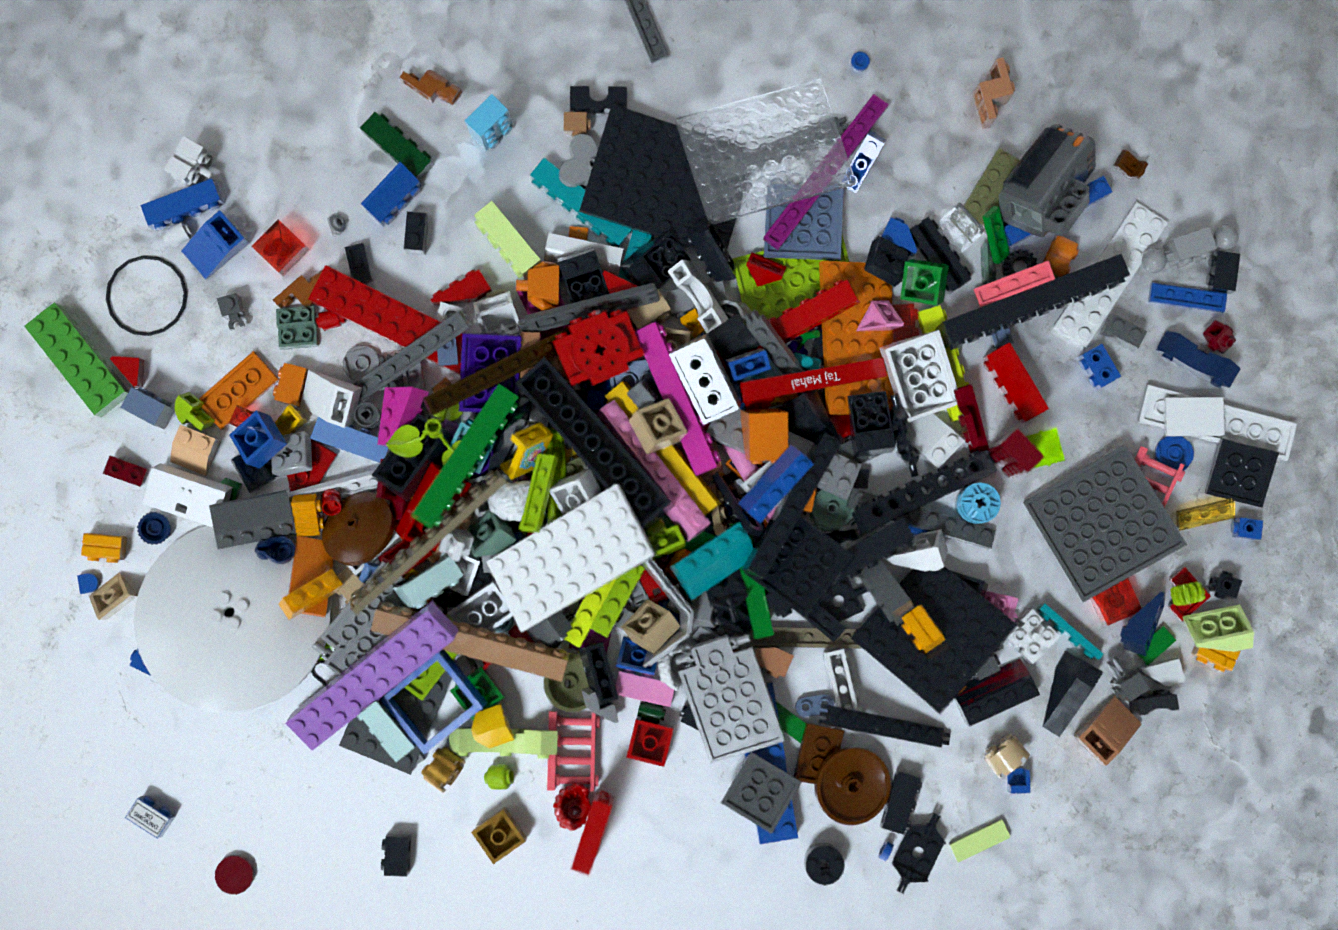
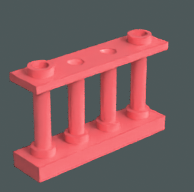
(1014, 284)
(1142, 459)
(555, 760)

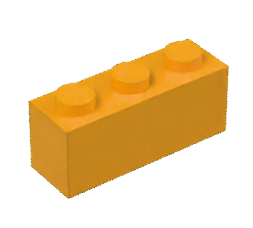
(310, 594)

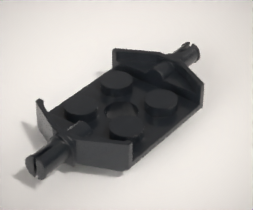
(899, 429)
(730, 596)
(913, 868)

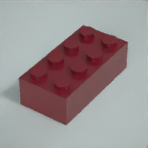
(1015, 454)

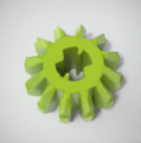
(1187, 593)

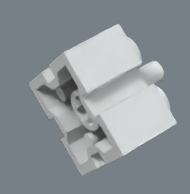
(189, 163)
(1032, 636)

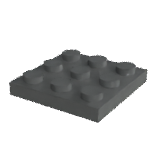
(760, 792)

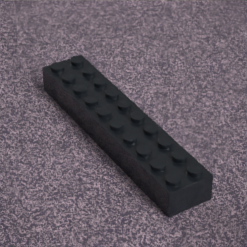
(1034, 301)
(594, 442)

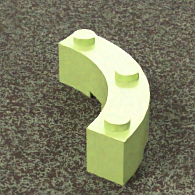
(526, 741)

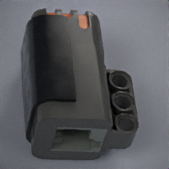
(1048, 183)

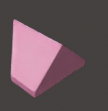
(880, 317)

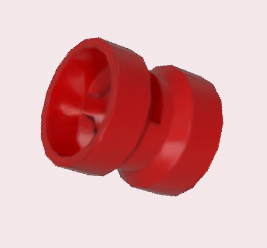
(331, 502)

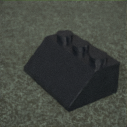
(712, 251)

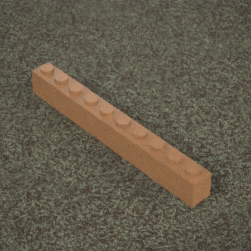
(484, 644)

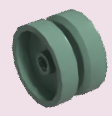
(825, 519)

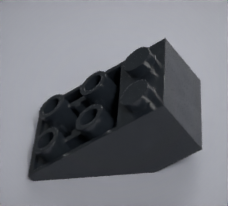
(654, 260)
(582, 275)
(870, 424)

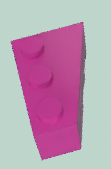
(398, 410)

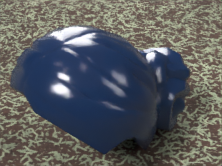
(276, 549)

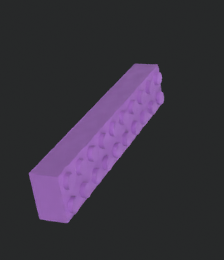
(372, 676)

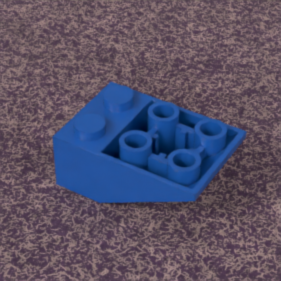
(214, 244)

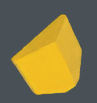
(491, 727)

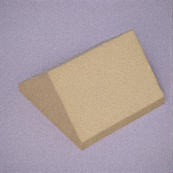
(112, 597)

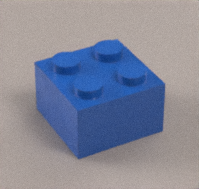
(258, 439)

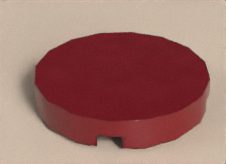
(234, 874)

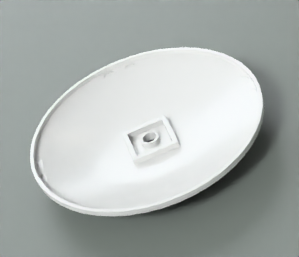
(214, 658)

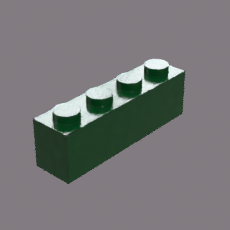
(396, 145)

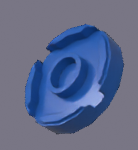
(1174, 451)

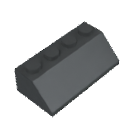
(252, 519)

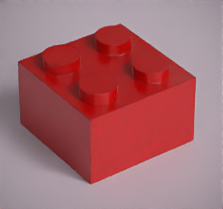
(650, 742)

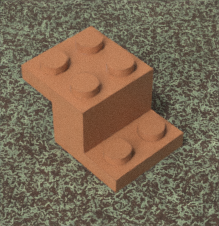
(993, 92)

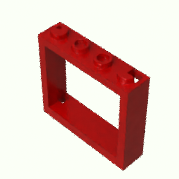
(593, 832)

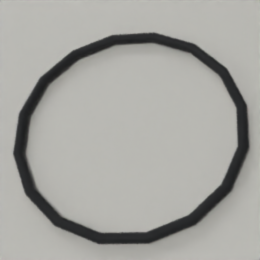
(157, 331)

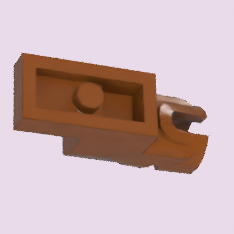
(432, 86)
(300, 289)

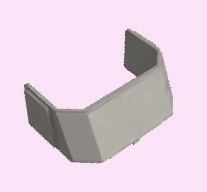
(685, 614)

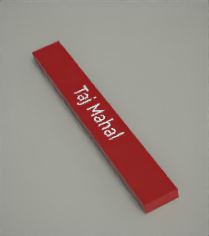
(813, 380)

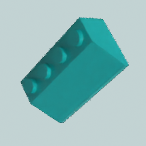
(713, 561)

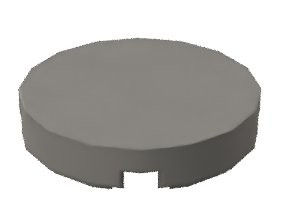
(360, 361)

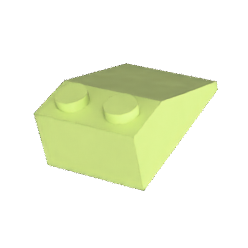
(1221, 629)

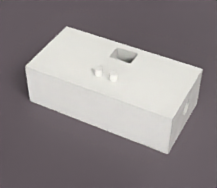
(184, 493)

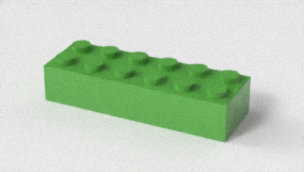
(77, 359)

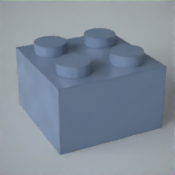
(146, 407)

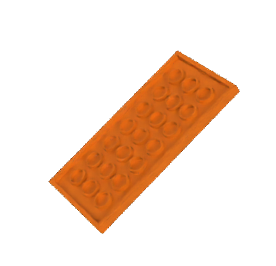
(842, 341)

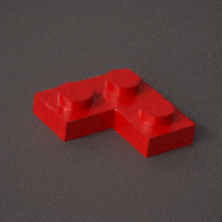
(1182, 577)

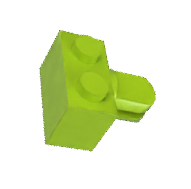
(664, 540)

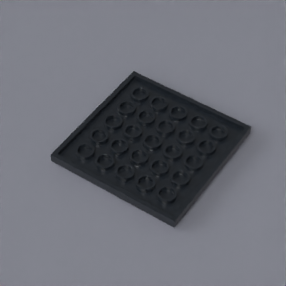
(965, 618)

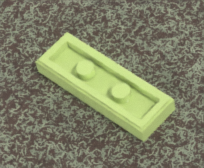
(979, 840)

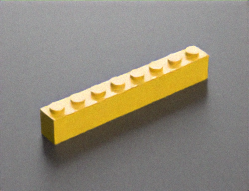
(671, 457)

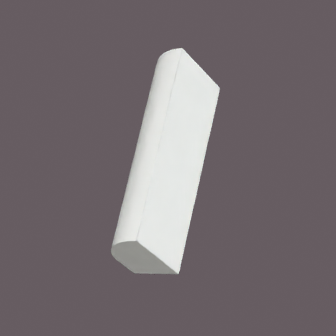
(560, 246)

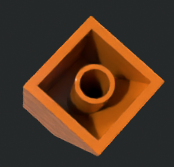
(764, 434)

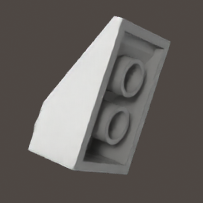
(483, 608)

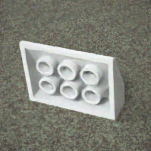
(920, 374)

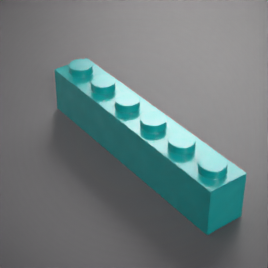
(547, 177)

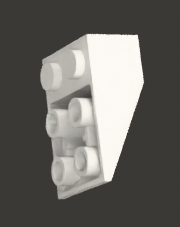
(330, 398)

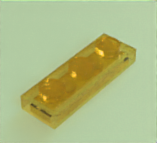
(1205, 514)

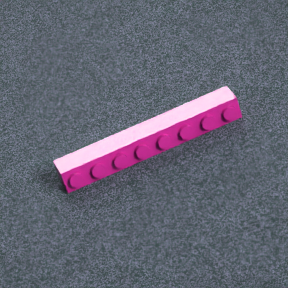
(696, 441)

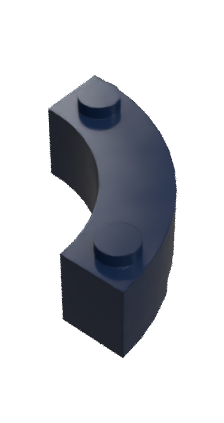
(1209, 366)

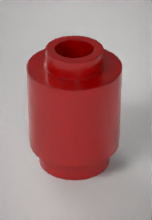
(329, 320)

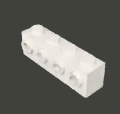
(841, 679)

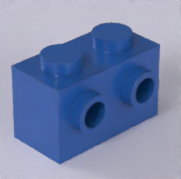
(1099, 367)

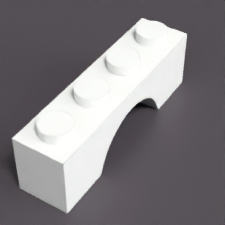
(690, 281)

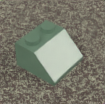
(491, 535)

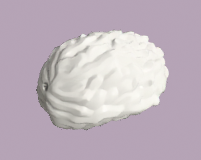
(510, 500)
(669, 669)

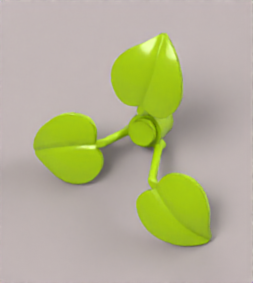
(407, 439)

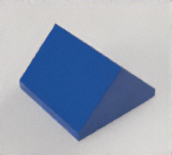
(632, 657)

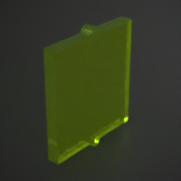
(1049, 445)

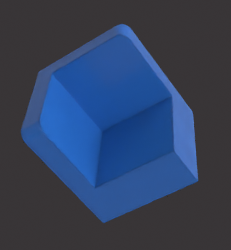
(1019, 781)

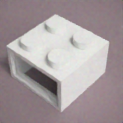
(498, 314)

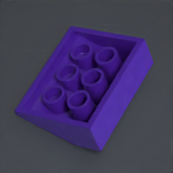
(481, 351)

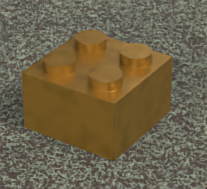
(499, 835)

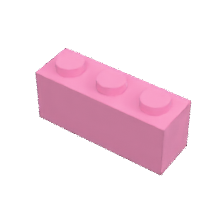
(643, 688)

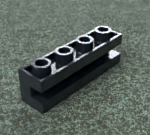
(936, 249)

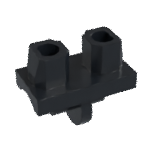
(449, 598)

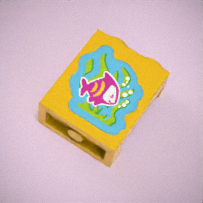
(530, 442)

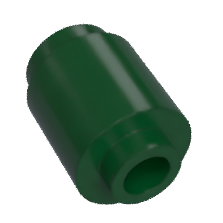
(651, 712)

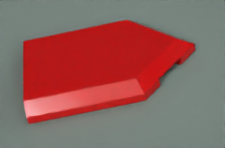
(321, 461)

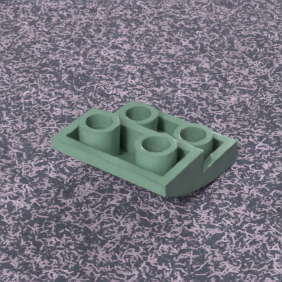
(297, 327)

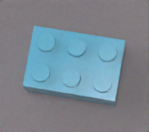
(489, 123)

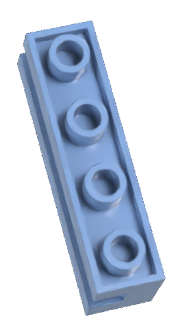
(349, 440)

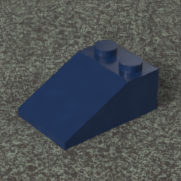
(1142, 626)

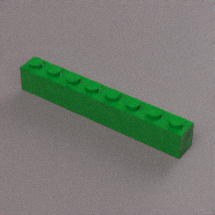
(465, 456)

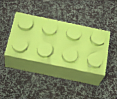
(506, 238)

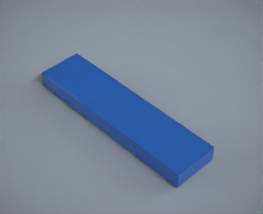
(1187, 297)

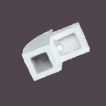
(457, 543)

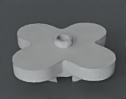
(577, 171)

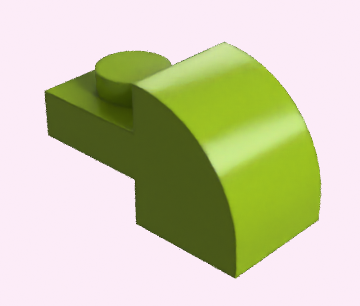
(189, 410)

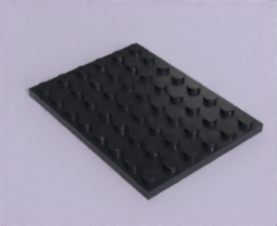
(645, 179)

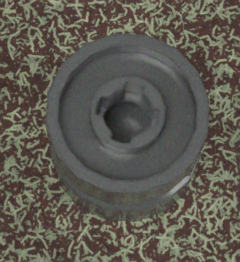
(367, 415)

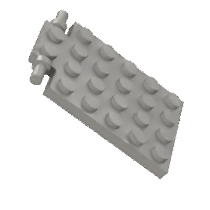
(352, 633)
(729, 698)

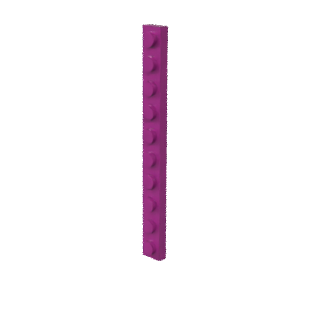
(851, 140)

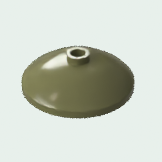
(568, 697)

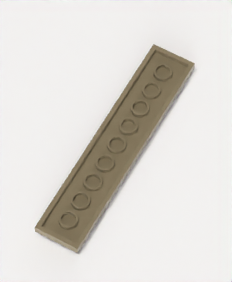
(421, 545)

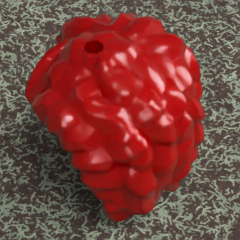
(570, 801)

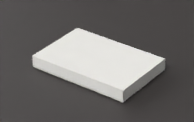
(1194, 416)

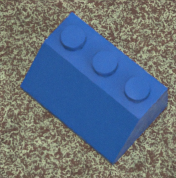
(391, 194)

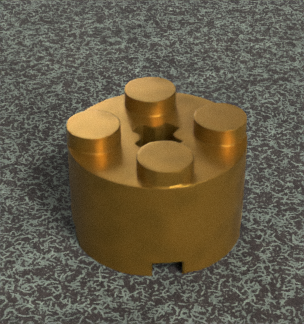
(443, 769)

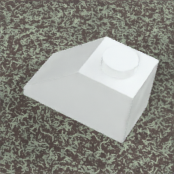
(1165, 673)

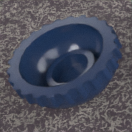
(153, 528)

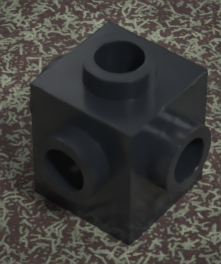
(1224, 585)

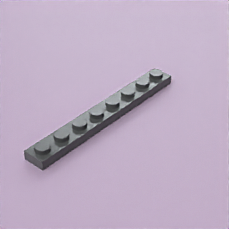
(412, 354)
(932, 521)

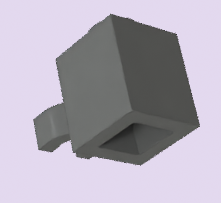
(231, 309)

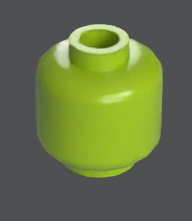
(499, 777)

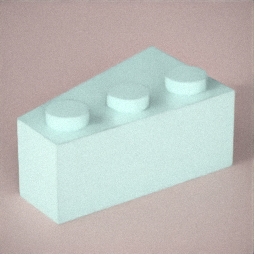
(428, 583)
(387, 730)

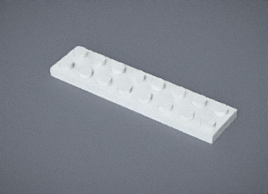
(1132, 240)
(1239, 424)

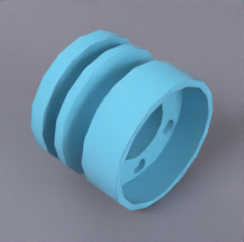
(967, 507)

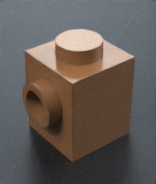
(576, 123)

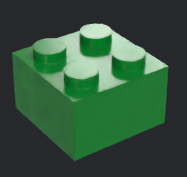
(924, 282)
(485, 685)

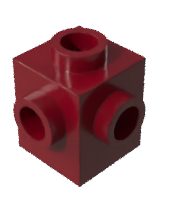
(1219, 337)

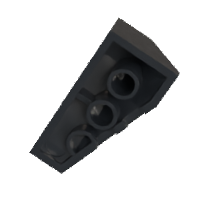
(1070, 688)

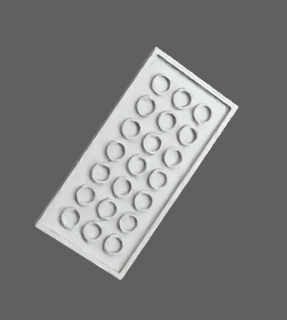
(570, 558)

